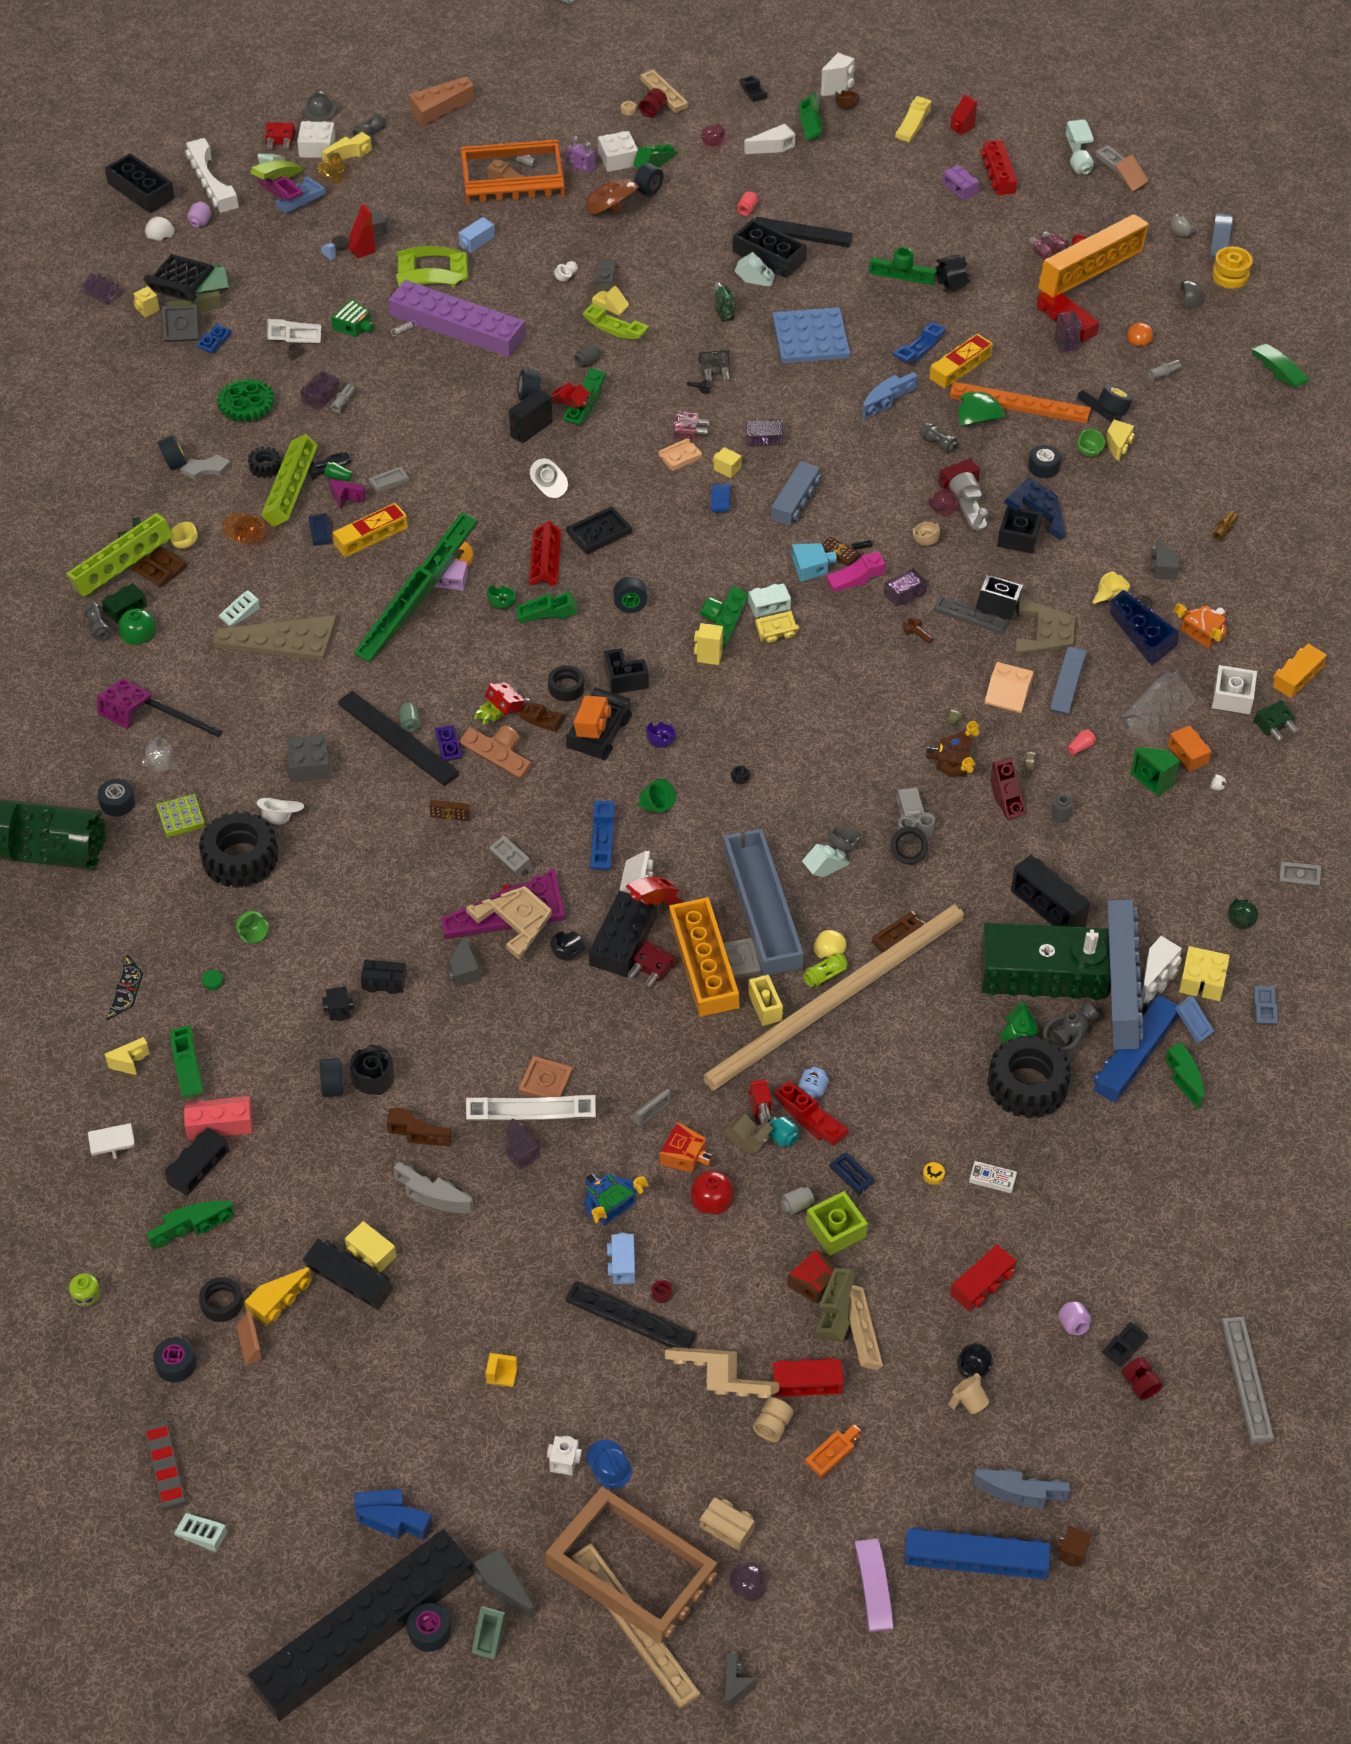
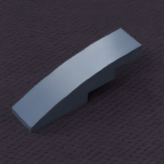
(1068, 680)

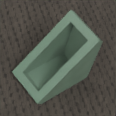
(489, 1632)

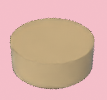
(628, 108)

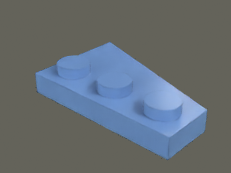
(311, 191)

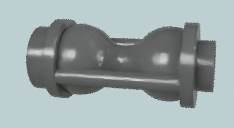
(375, 123)
(932, 433)
(95, 614)

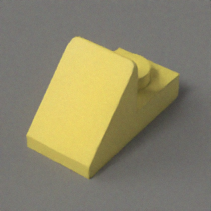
(611, 301)
(123, 1057)

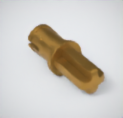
(1224, 526)

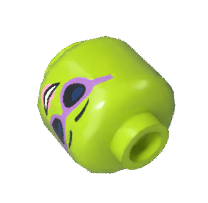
(84, 1290)

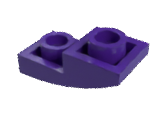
(448, 743)

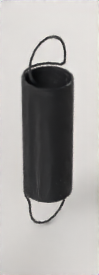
(863, 544)

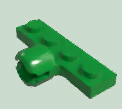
(902, 268)
(726, 612)

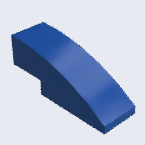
(395, 1520)

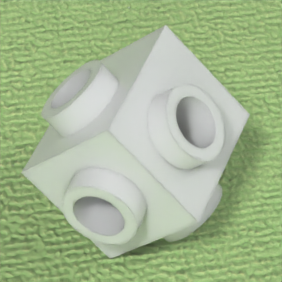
(564, 1455)

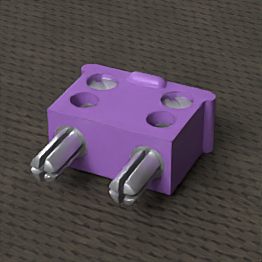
(580, 156)

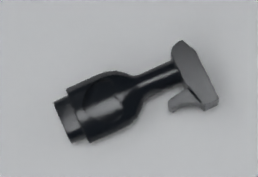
(317, 468)

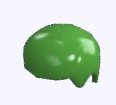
(1090, 442)
(252, 927)

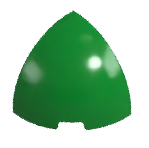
(978, 408)

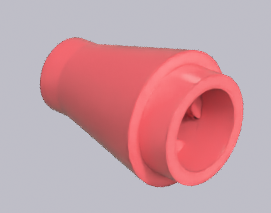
(1083, 741)

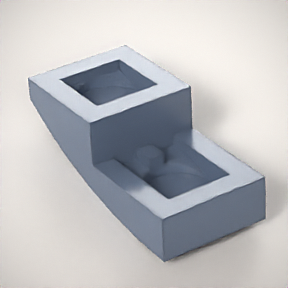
(1265, 1005)

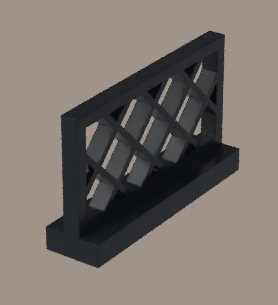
(173, 287)

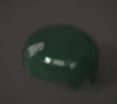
(1242, 914)

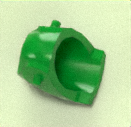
(1019, 1024)

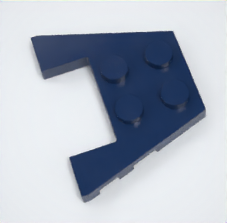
(1040, 500)

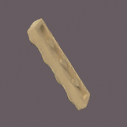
(674, 99)
(863, 1330)

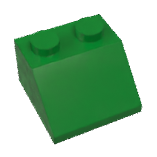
(1155, 769)

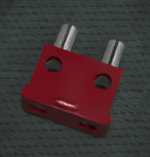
(652, 962)

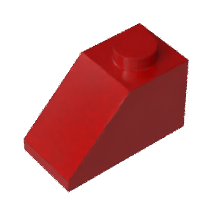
(964, 115)

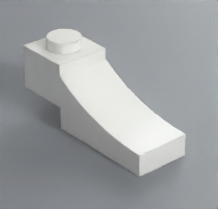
(293, 331)

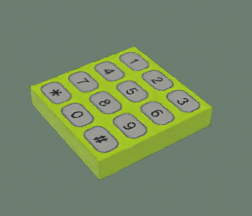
(180, 815)

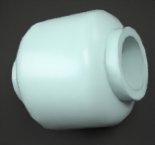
(1081, 162)

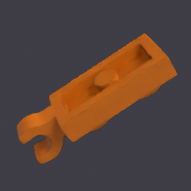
(832, 1451)

